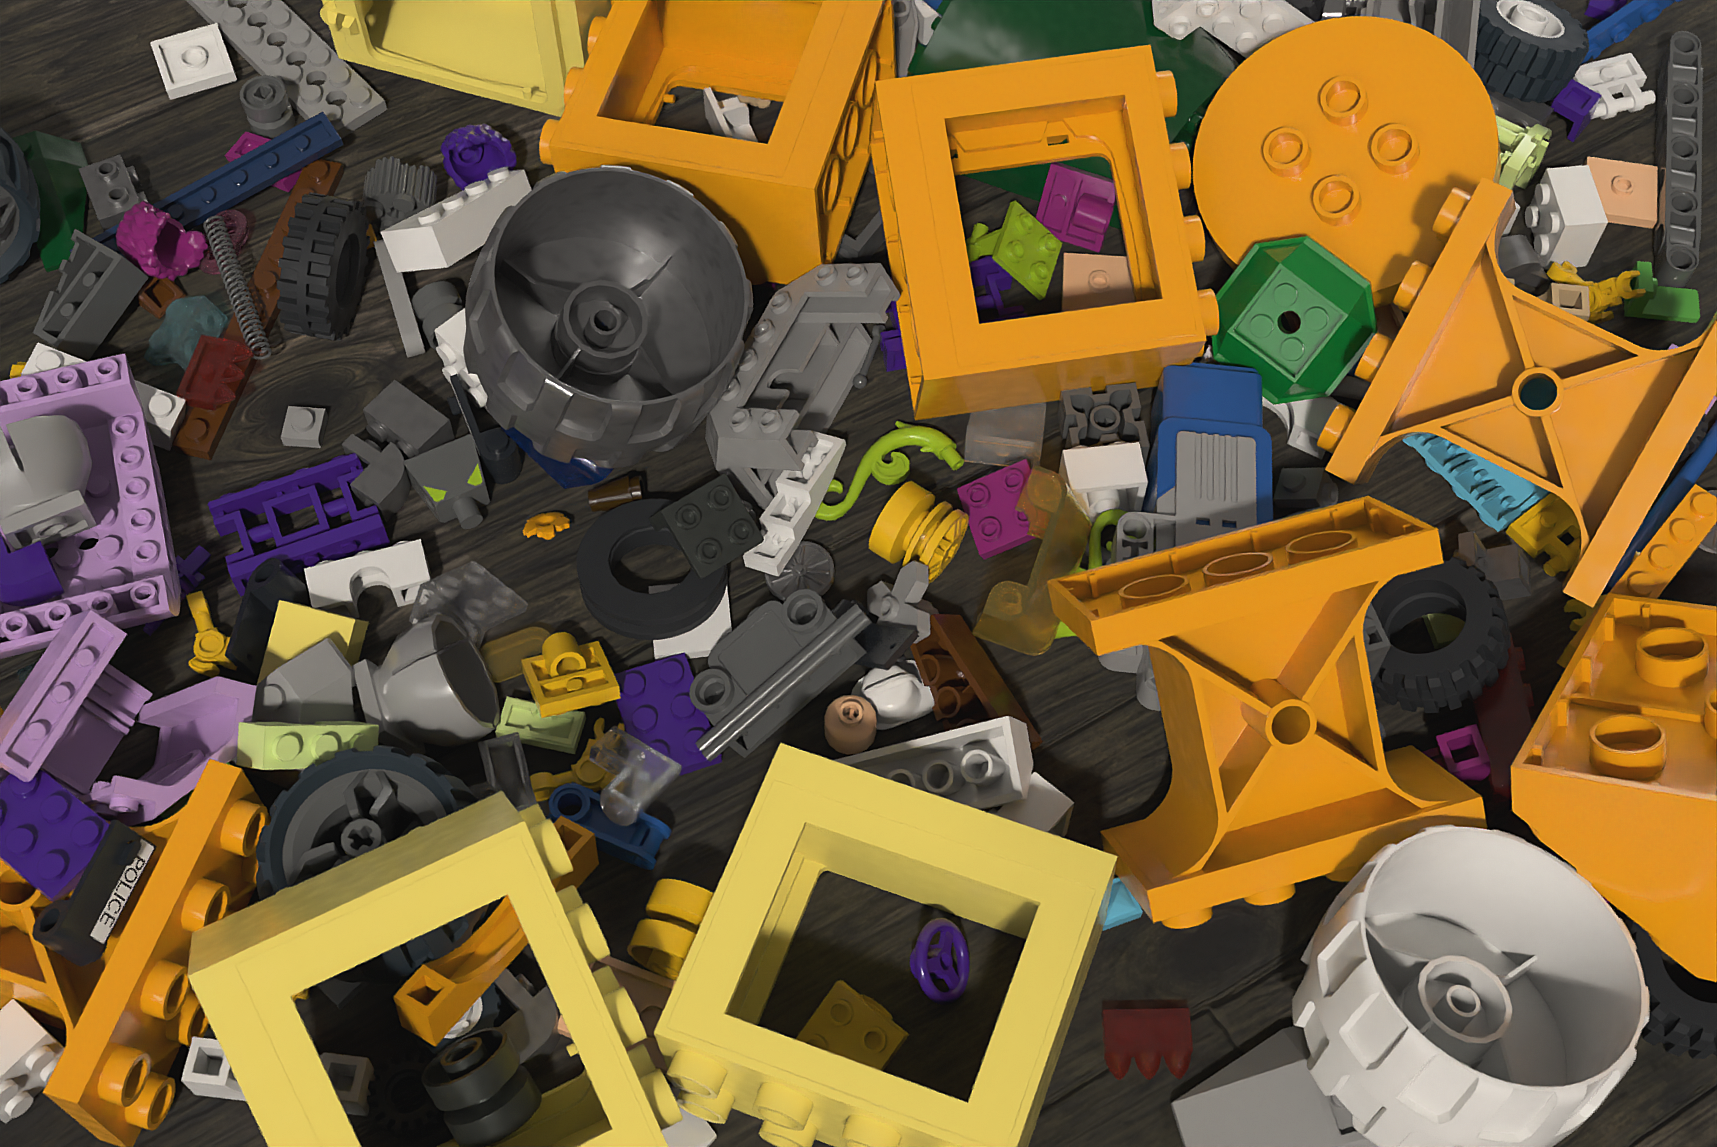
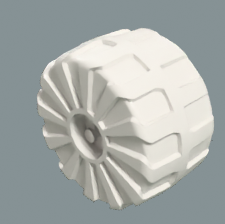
(1470, 994)

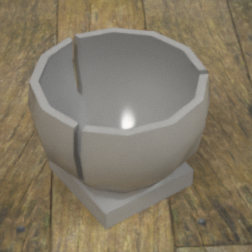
(47, 490)
(429, 695)

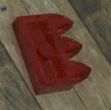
(210, 371)
(1147, 1037)

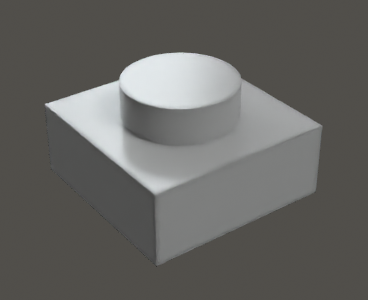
(304, 427)

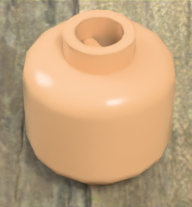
(850, 724)

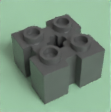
(1102, 417)

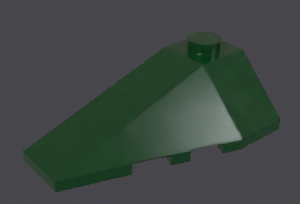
(61, 192)

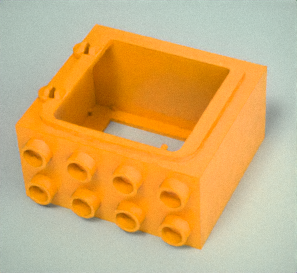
(1005, 119)
(776, 198)

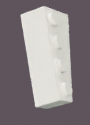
(456, 224)

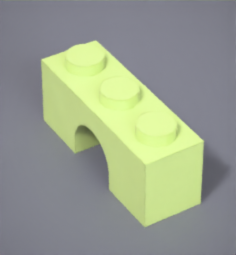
(300, 745)

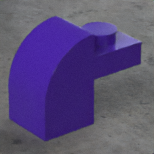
(27, 575)

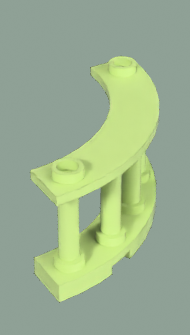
(1520, 152)

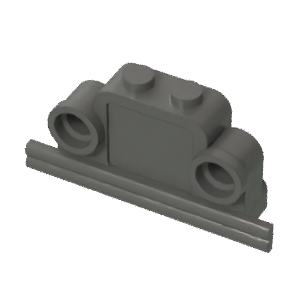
(773, 669)

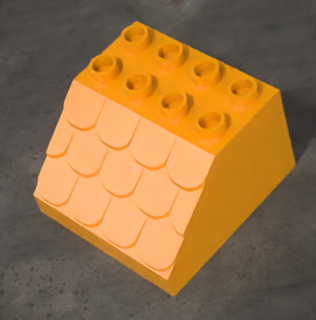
(1628, 770)

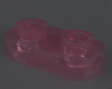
(235, 222)

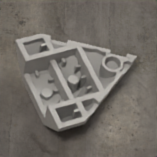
(304, 691)

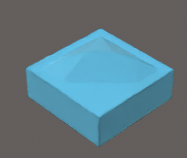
(1121, 906)

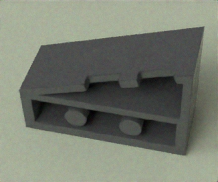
(89, 298)

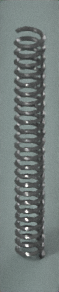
(233, 272)

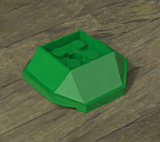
(1333, 312)

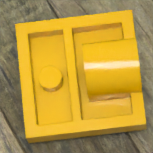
(569, 676)
(854, 1028)

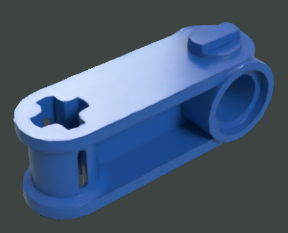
(630, 843)

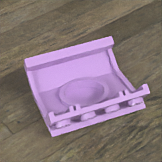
(71, 707)
(194, 727)

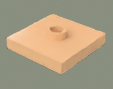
(1626, 191)
(1095, 281)

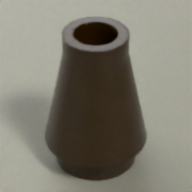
(617, 493)

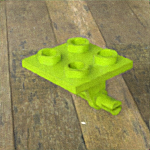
(1019, 247)

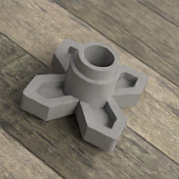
(902, 603)

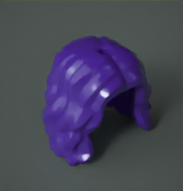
(474, 152)

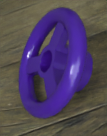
(936, 961)

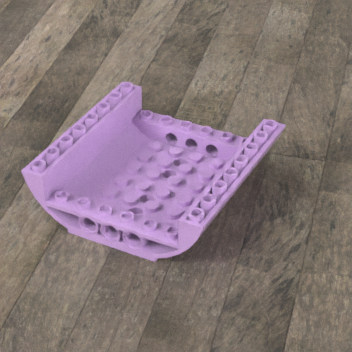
(133, 566)

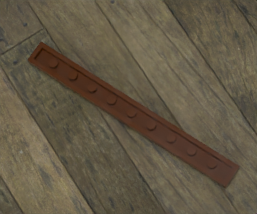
(202, 427)

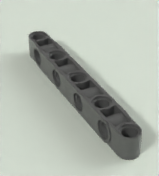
(1678, 161)

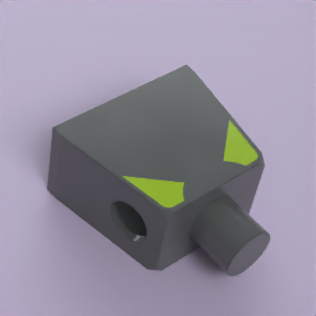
(451, 481)

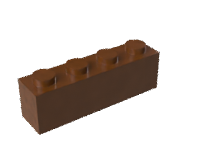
(963, 678)

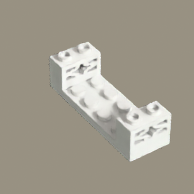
(1237, 23)

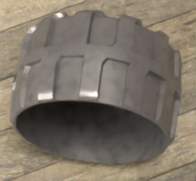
(618, 256)

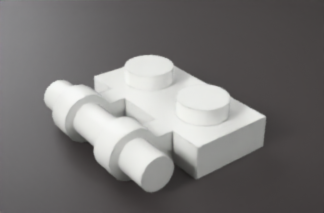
(1615, 76)

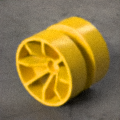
(675, 917)

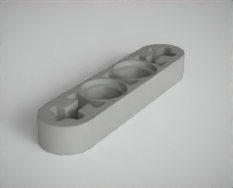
(400, 302)

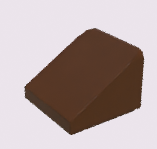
(157, 295)

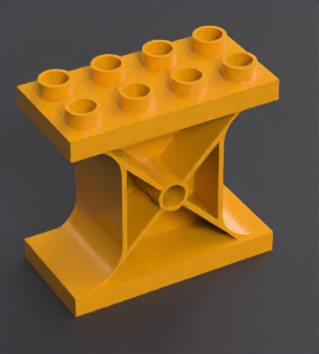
(1462, 373)
(1265, 707)
(136, 1000)

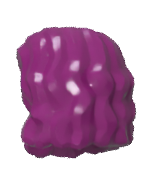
(158, 242)

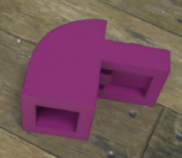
(1462, 755)

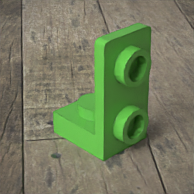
(1661, 301)

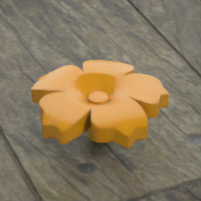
(546, 525)

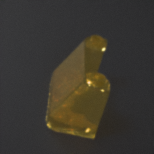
(1023, 614)

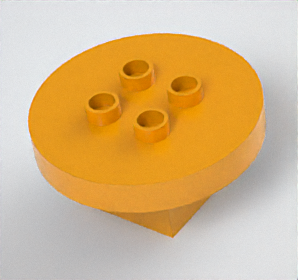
(1345, 140)

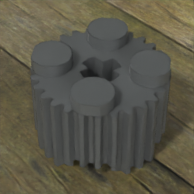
(397, 192)

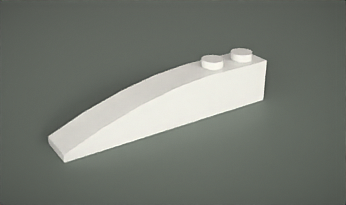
(970, 765)

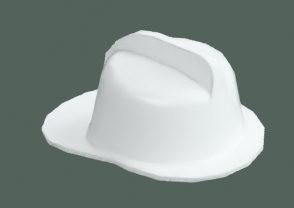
(896, 694)

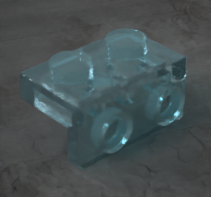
(181, 330)

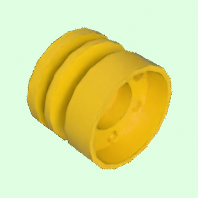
(917, 531)

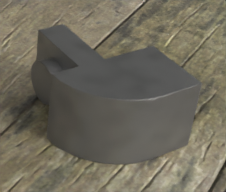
(1520, 261)
(383, 477)
(1502, 565)
(535, 1022)

